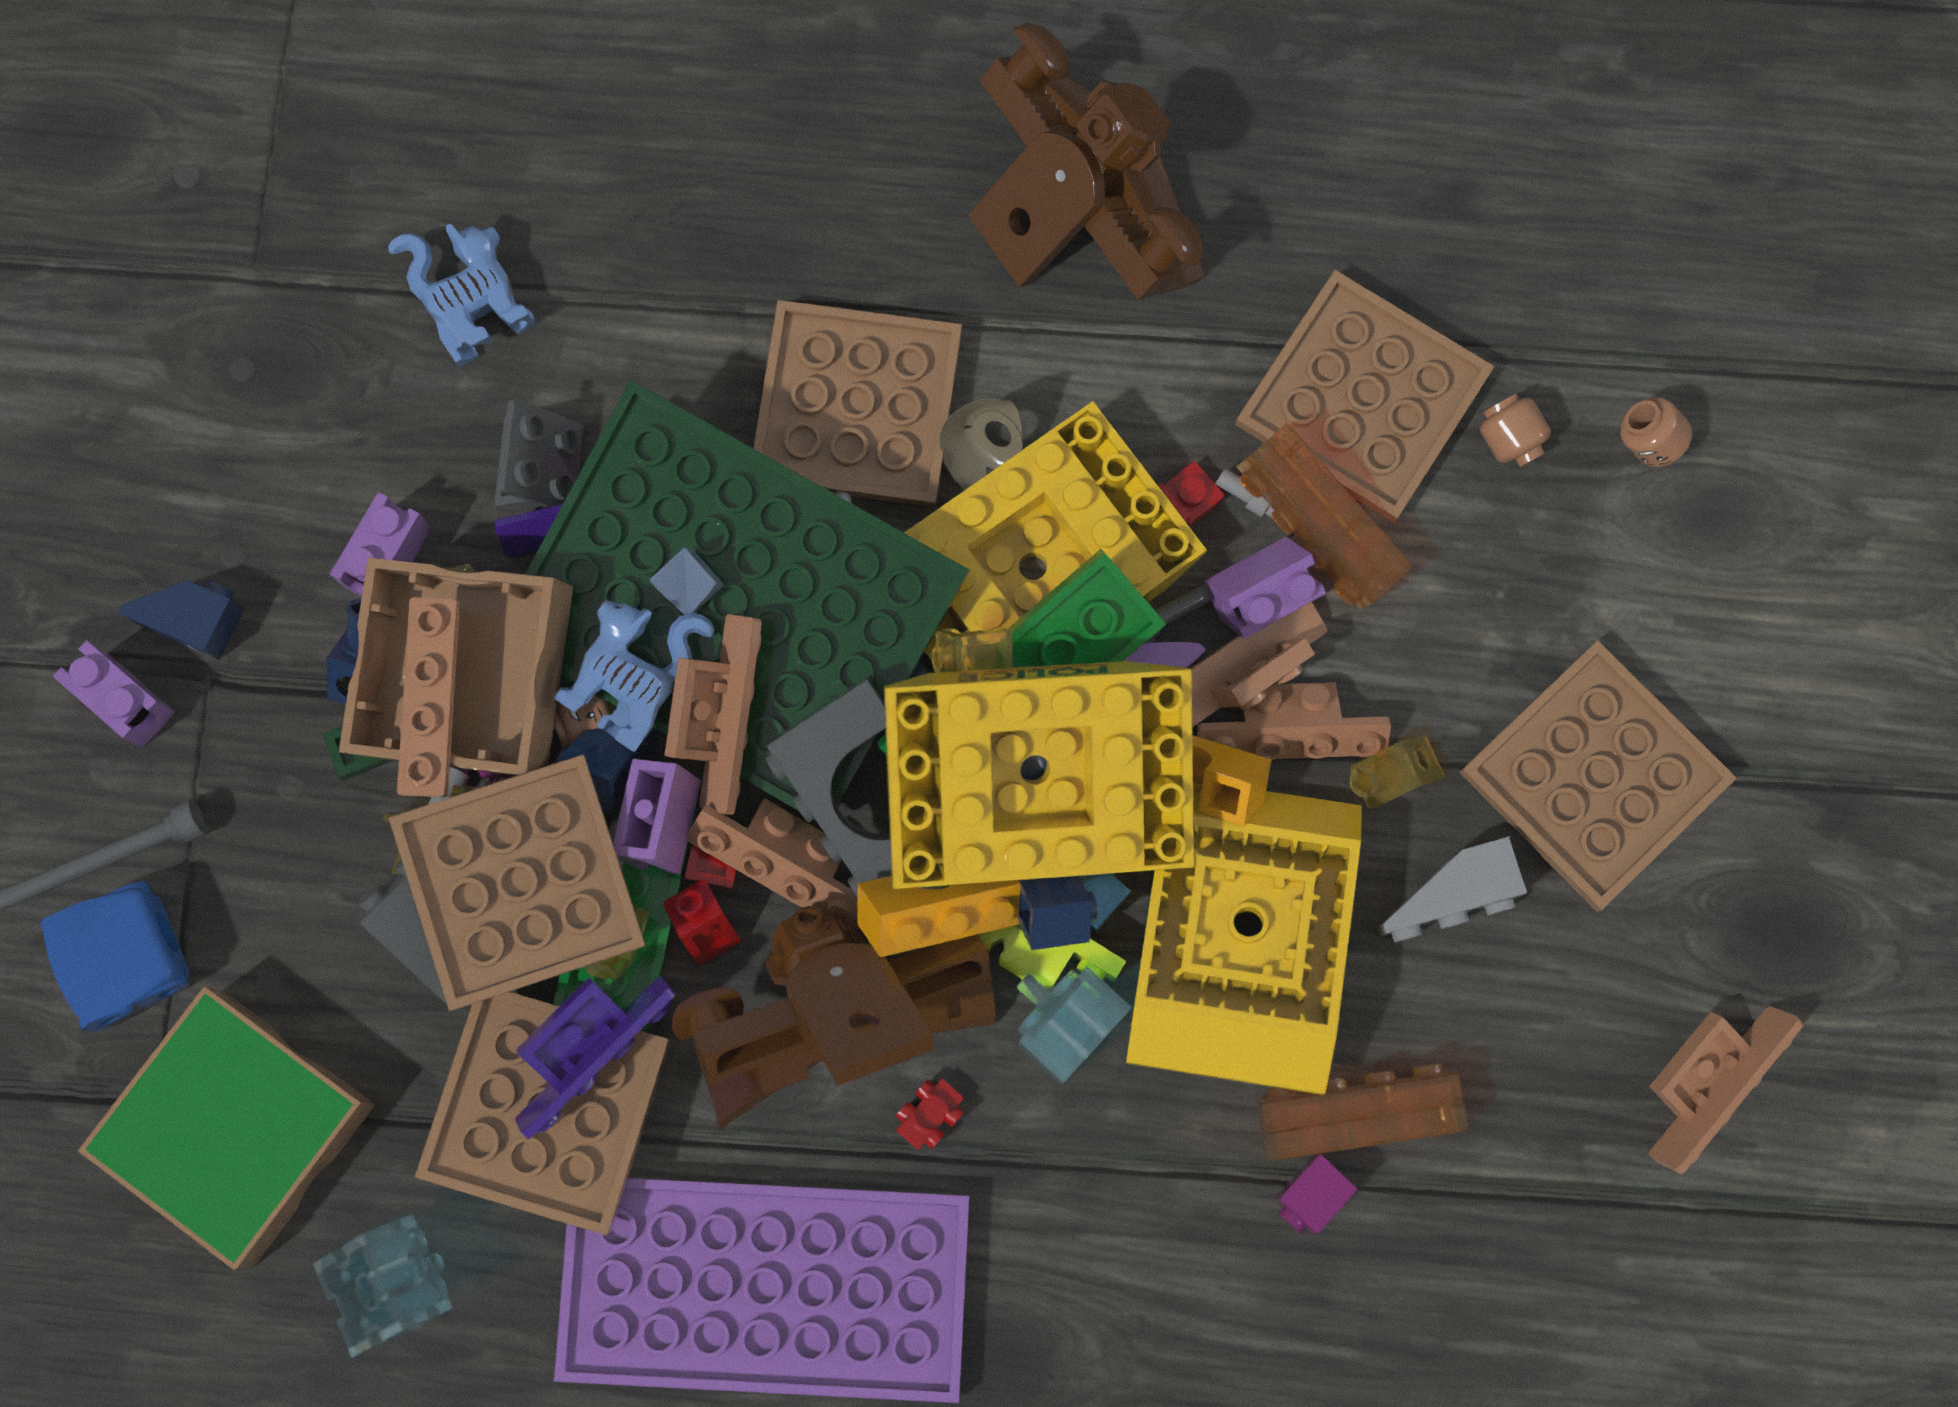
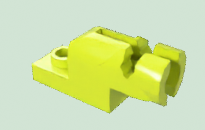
(1049, 963)

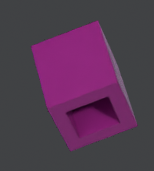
(1314, 1195)

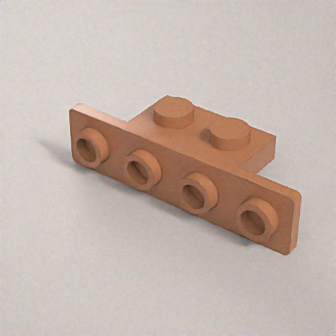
(1247, 666)
(428, 697)
(713, 712)
(1300, 723)
(779, 854)
(1713, 1078)

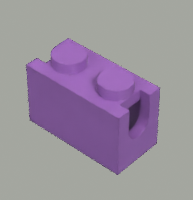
(382, 534)
(1264, 587)
(114, 694)
(656, 815)

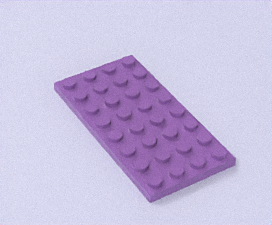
(769, 1292)

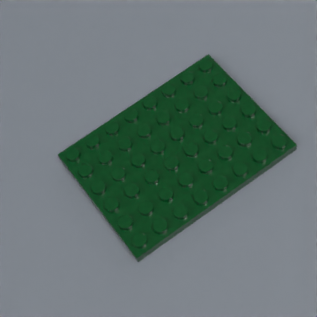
(823, 576)

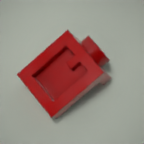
(1192, 493)
(701, 922)

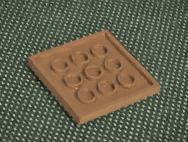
(1367, 393)
(859, 400)
(1598, 776)
(517, 882)
(572, 1168)

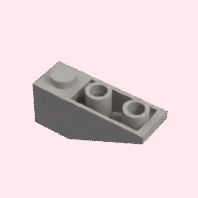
(1468, 881)

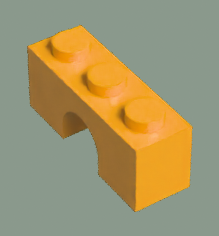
(1228, 780)
(924, 917)

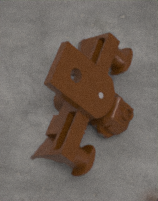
(1084, 165)
(839, 1009)

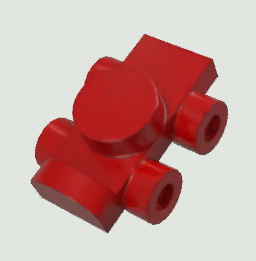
(937, 1105)

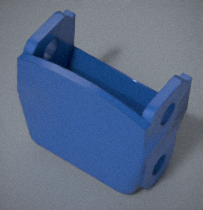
(115, 955)

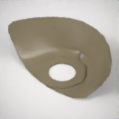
(969, 449)

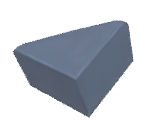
(687, 581)

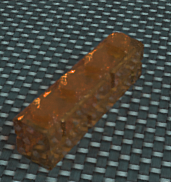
(1323, 517)
(1362, 1115)

